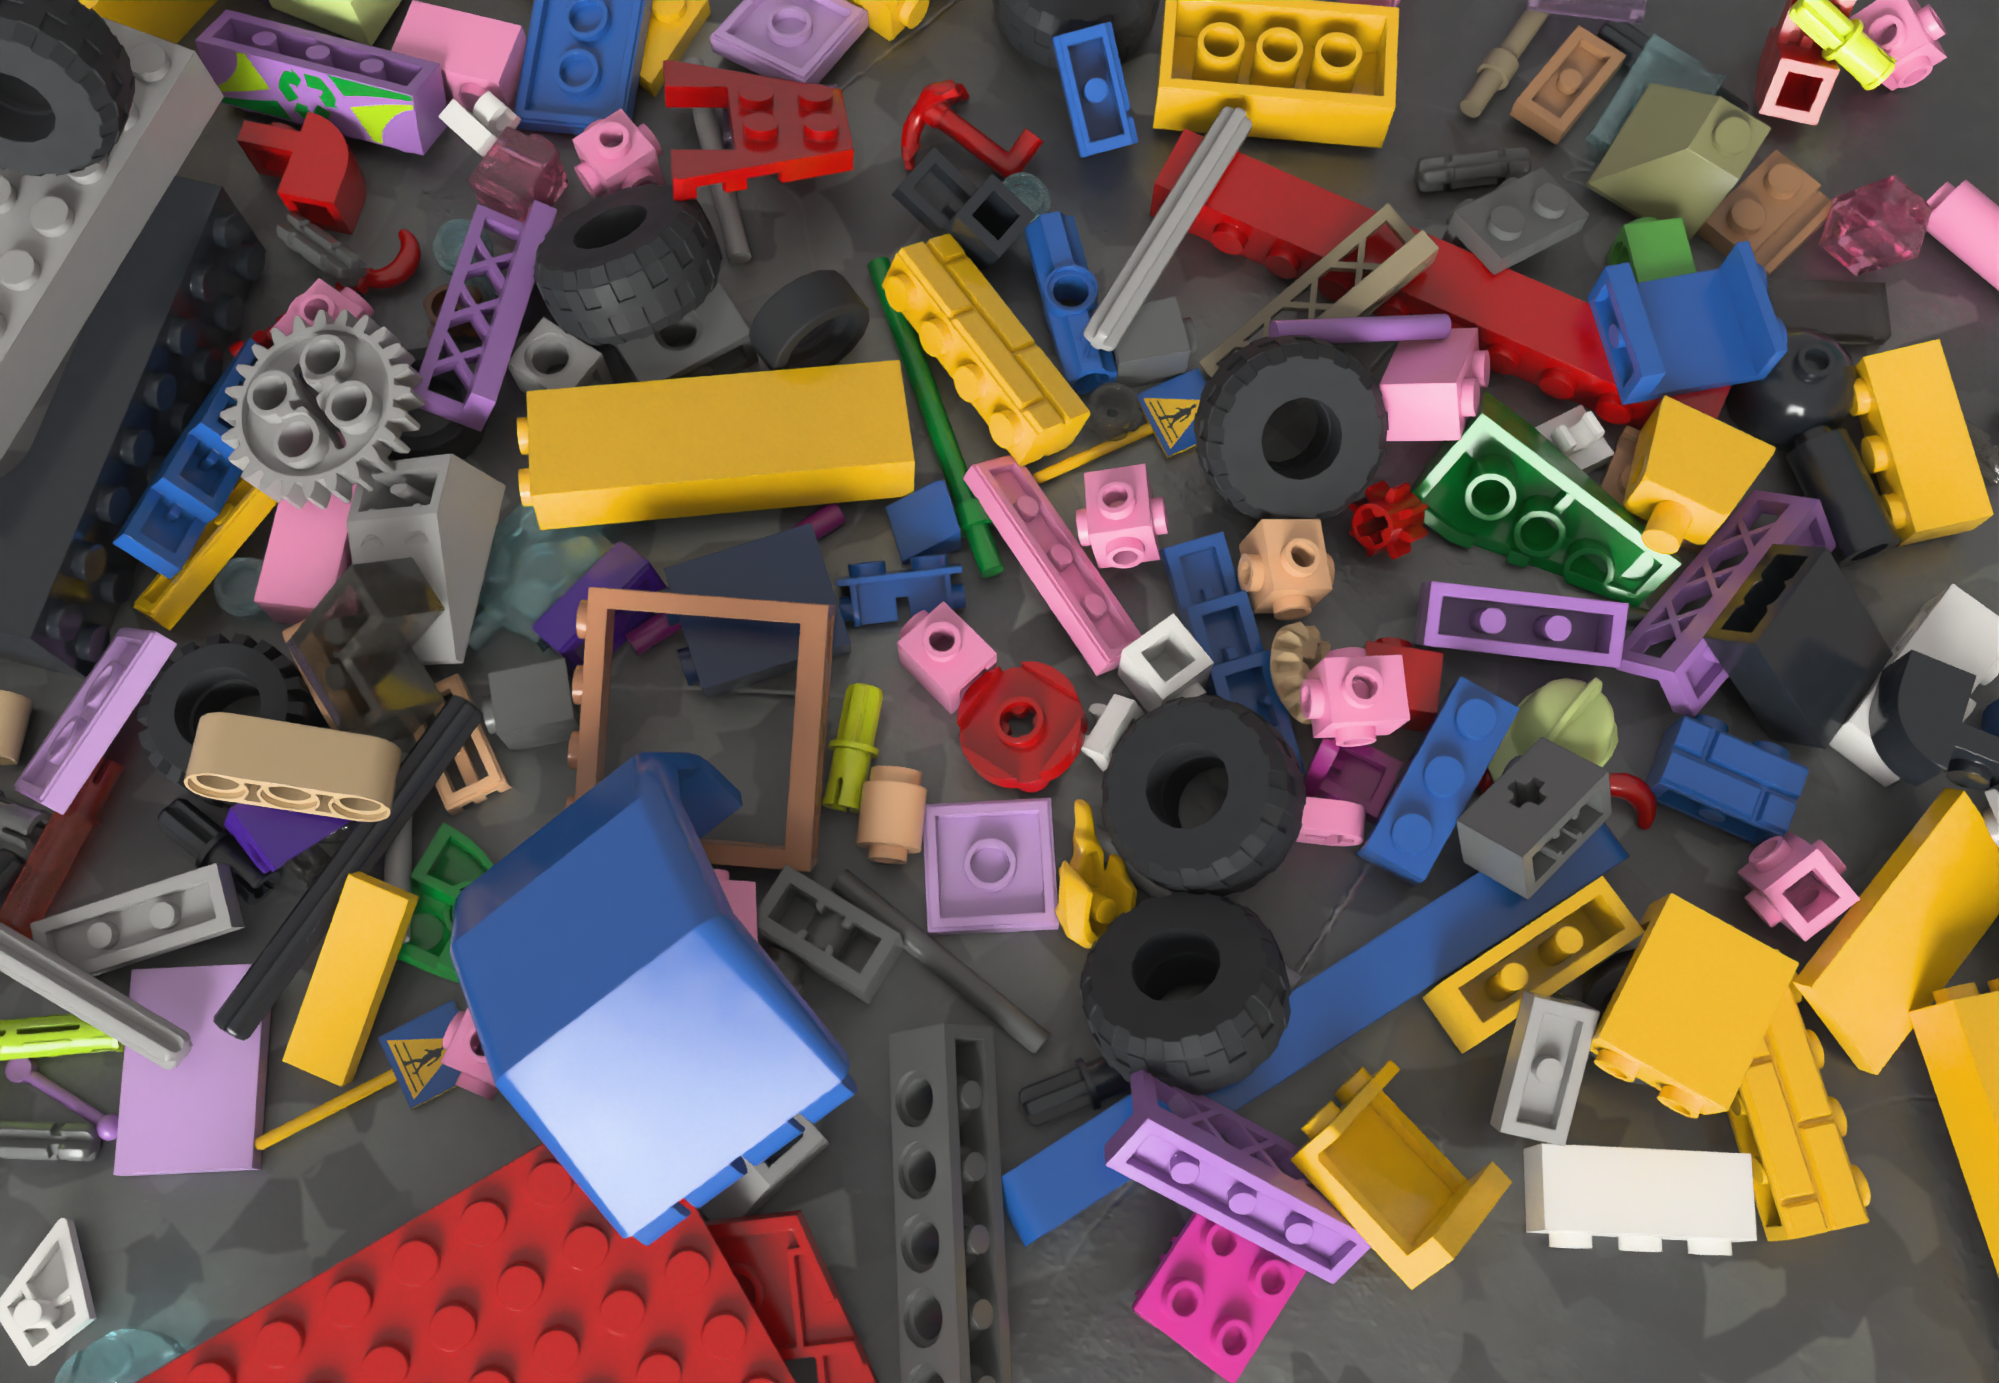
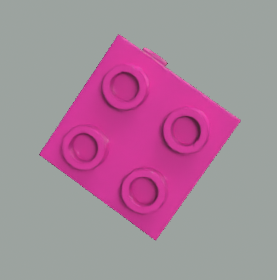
(1217, 1294)

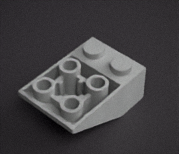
(446, 521)

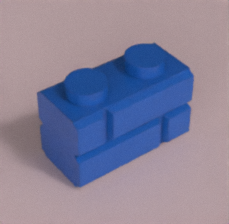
(1094, 89)
(1726, 780)

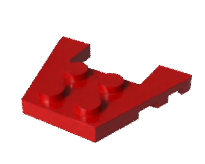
(773, 128)
(794, 1292)

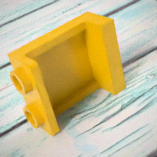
(1691, 1008)
(1394, 1179)

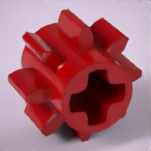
(1388, 519)

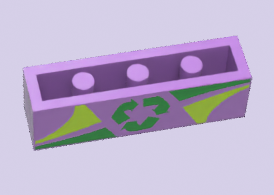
(300, 71)

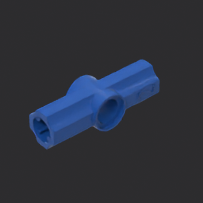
(1062, 275)

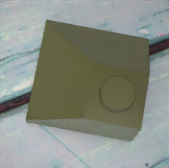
(1677, 155)

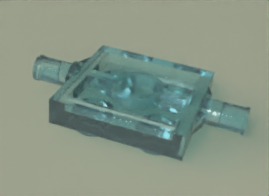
(530, 572)

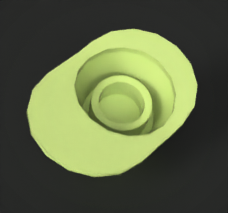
(1565, 713)

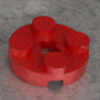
(1032, 758)

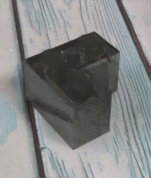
(362, 651)

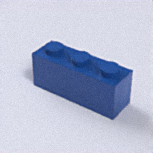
(1438, 782)

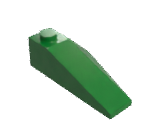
(1536, 507)

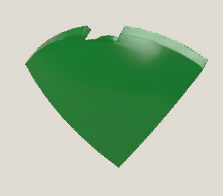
(439, 877)

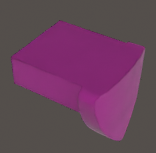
(1352, 775)

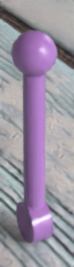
(26, 1071)

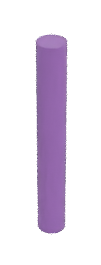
(1366, 328)

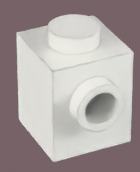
(1165, 665)

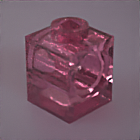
(517, 173)
(1876, 226)

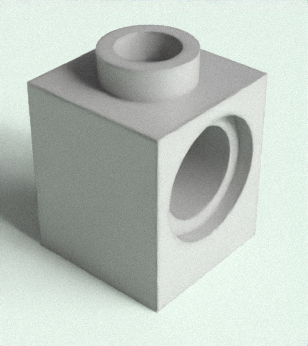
(551, 346)

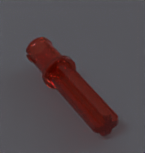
(57, 851)

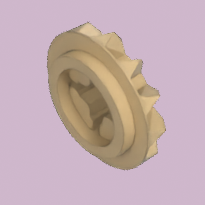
(1293, 655)

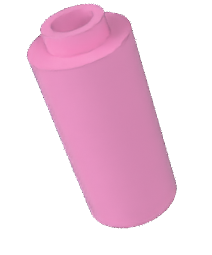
(1968, 227)

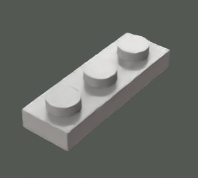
(144, 921)

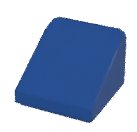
(924, 522)

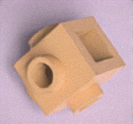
(1285, 567)

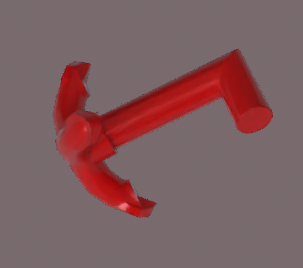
(934, 110)

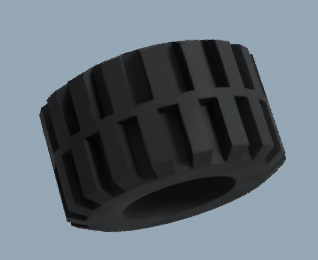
(208, 682)

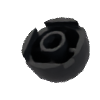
(1801, 392)

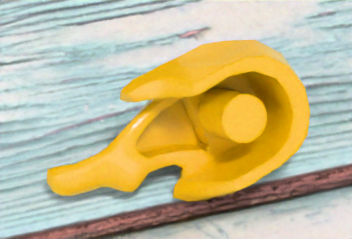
(1087, 892)

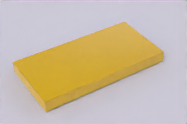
(1906, 932)

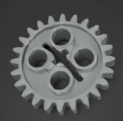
(362, 389)

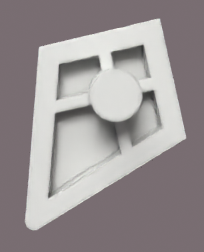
(48, 1296)

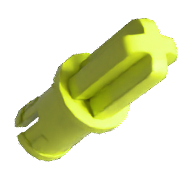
(1843, 41)
(853, 747)

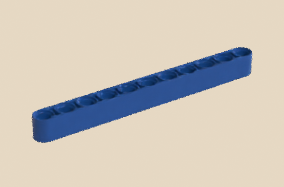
(1322, 1016)

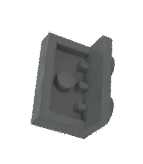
(1515, 220)

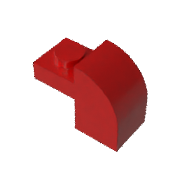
(1792, 74)
(315, 169)

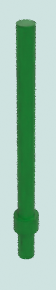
(970, 514)

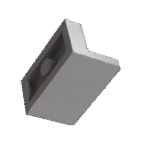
(1544, 1067)

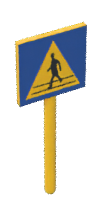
(1169, 416)
(416, 1064)

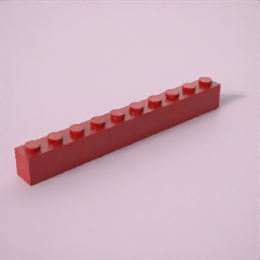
(1520, 321)

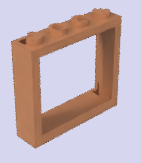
(592, 692)

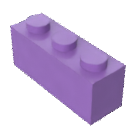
(1521, 623)

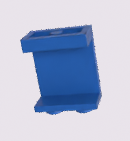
(1687, 328)

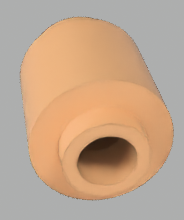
(891, 814)

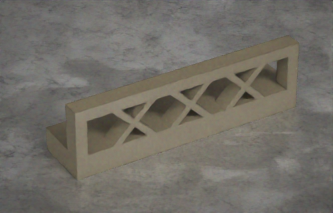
(1361, 301)

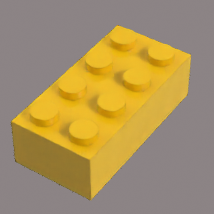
(1288, 63)

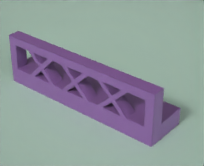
(506, 313)
(1688, 667)
(1231, 1183)

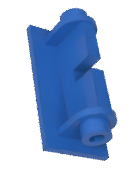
(876, 590)

